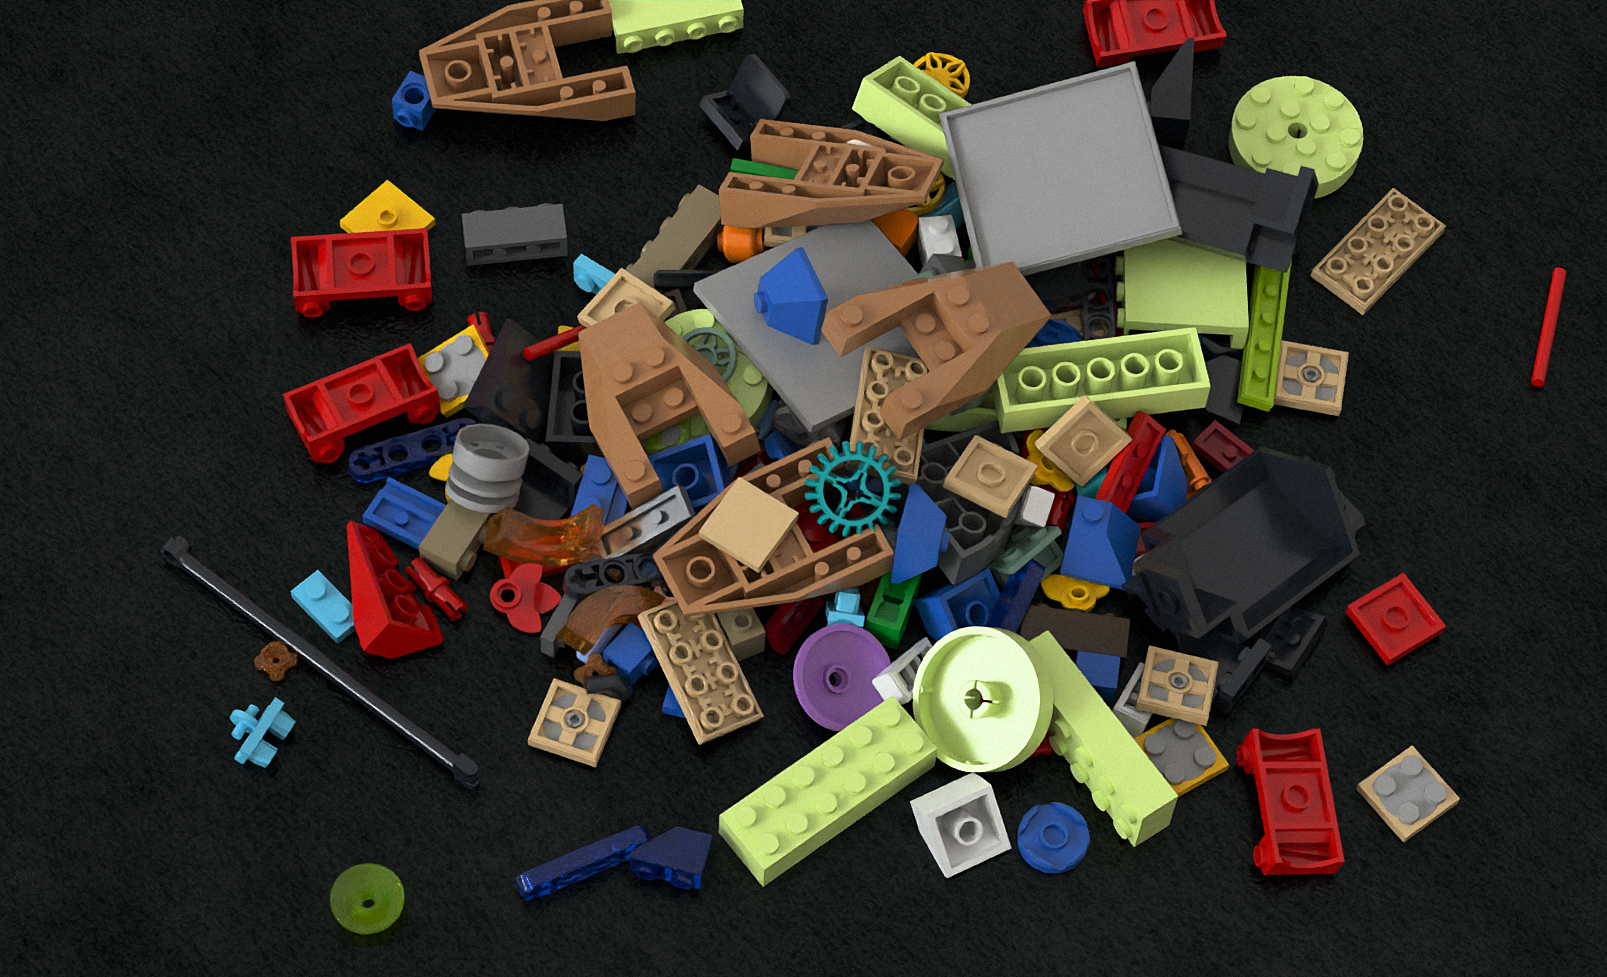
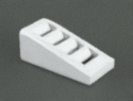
(1034, 507)
(891, 682)
(1132, 719)

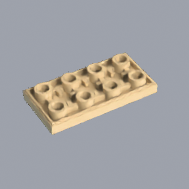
(1378, 251)
(880, 375)
(700, 671)

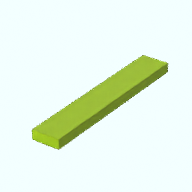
(1263, 338)

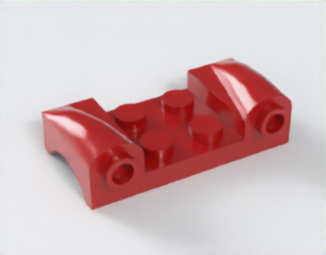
(1148, 27)
(361, 268)
(359, 399)
(1293, 802)

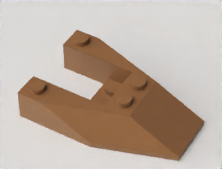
(512, 66)
(839, 178)
(958, 323)
(644, 381)
(713, 582)

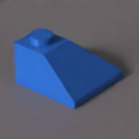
(793, 298)
(1162, 486)
(919, 536)
(1100, 543)
(958, 605)

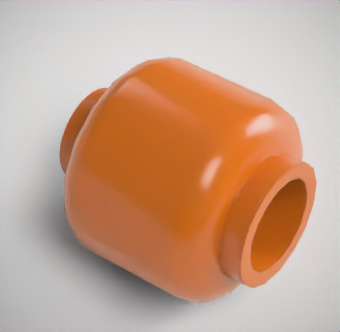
(740, 243)

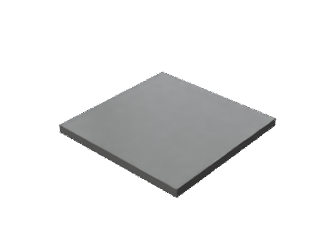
(1060, 172)
(806, 376)

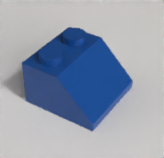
(696, 466)

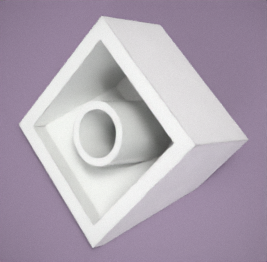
(961, 824)

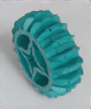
(825, 474)

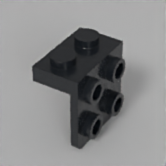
(751, 97)
(547, 484)

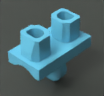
(845, 608)
(255, 747)

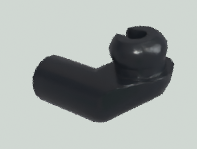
(1213, 347)
(611, 684)

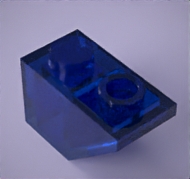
(674, 857)

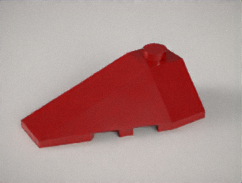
(383, 601)

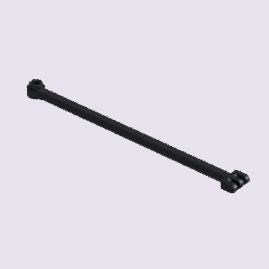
(178, 554)

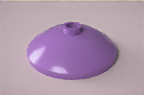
(853, 660)

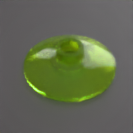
(365, 883)

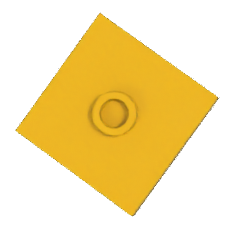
(386, 210)

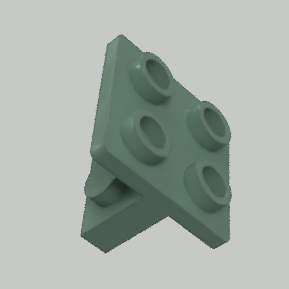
(1022, 546)

